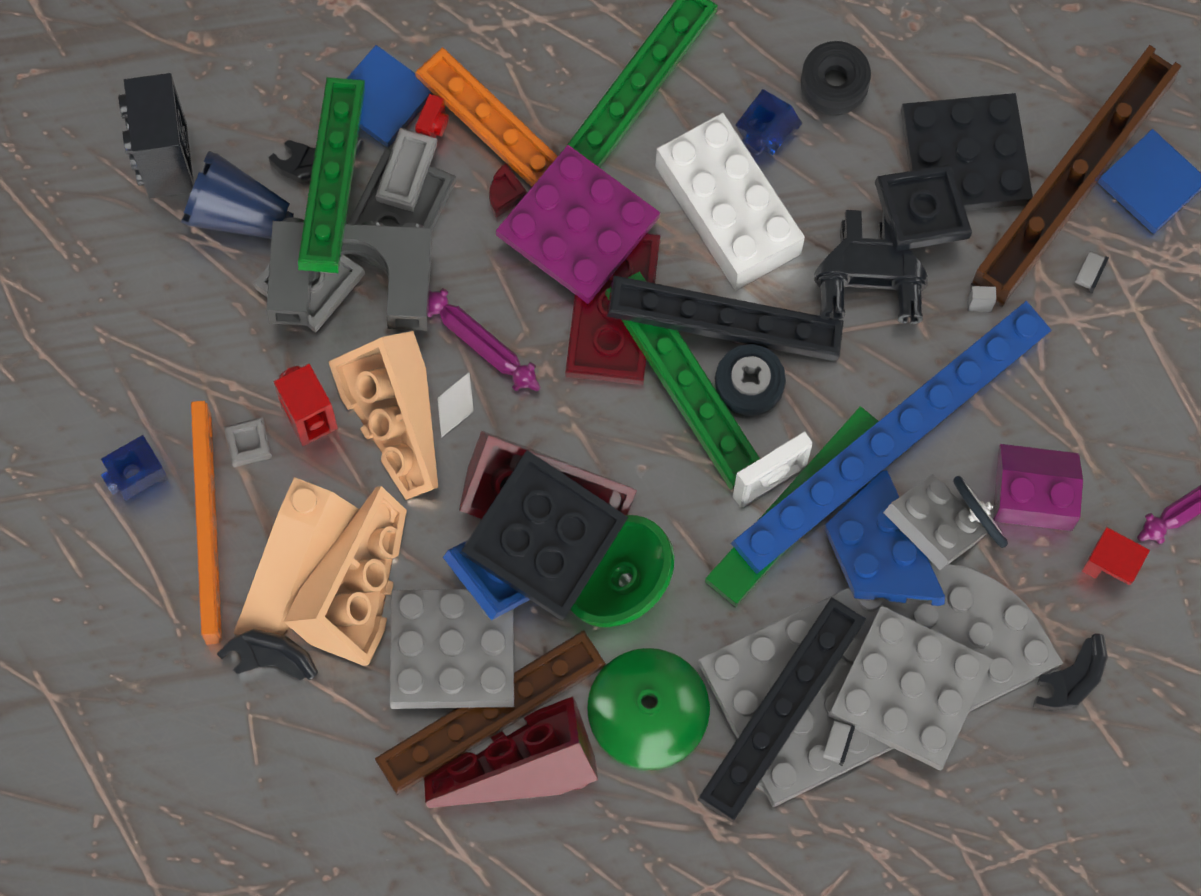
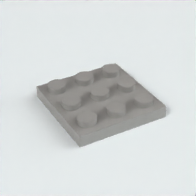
(449, 652)
(911, 688)

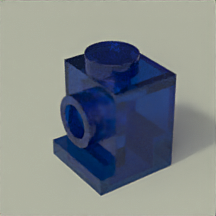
(767, 123)
(132, 456)

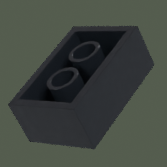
(156, 135)

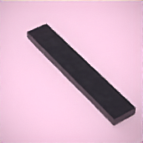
(725, 318)
(781, 710)

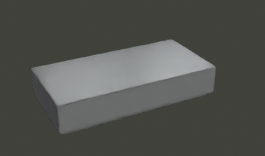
(406, 169)

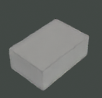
(981, 299)

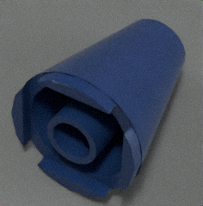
(232, 201)

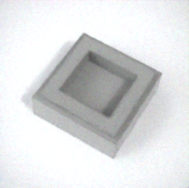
(248, 442)

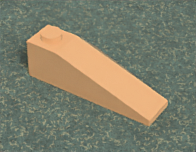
(391, 397)
(299, 540)
(347, 590)

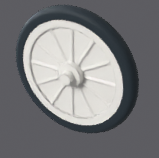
(980, 511)

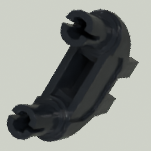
(870, 264)

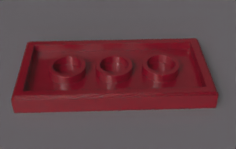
(602, 345)

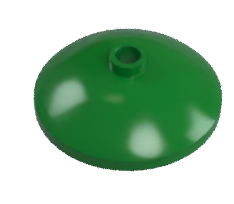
(637, 556)
(642, 735)

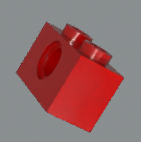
(305, 404)

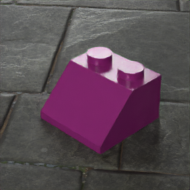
(1038, 487)

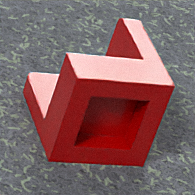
(1116, 557)

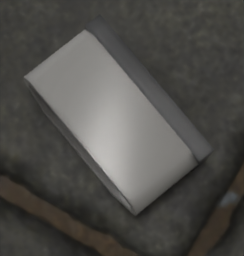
(1091, 270)
(838, 742)

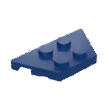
(876, 553)

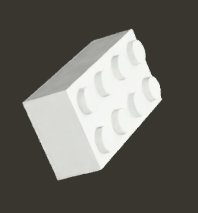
(729, 201)

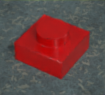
(433, 117)

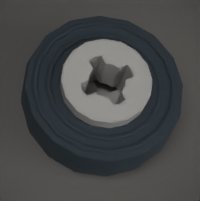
(750, 393)

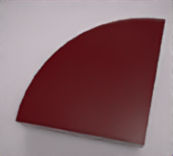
(505, 191)

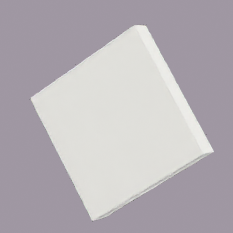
(772, 470)

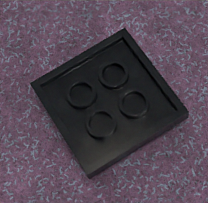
(979, 141)
(544, 535)

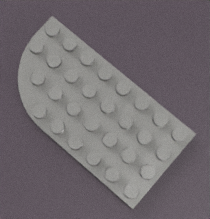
(975, 613)

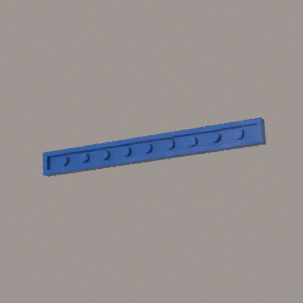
(890, 437)

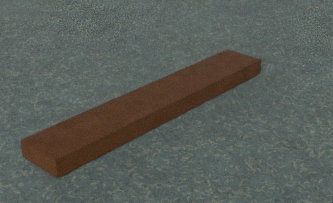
(469, 727)

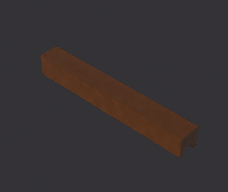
(1076, 175)

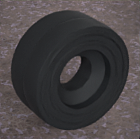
(840, 57)

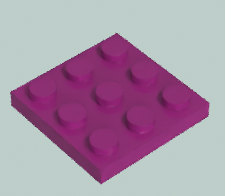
(577, 224)

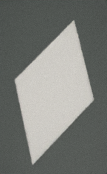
(455, 404)

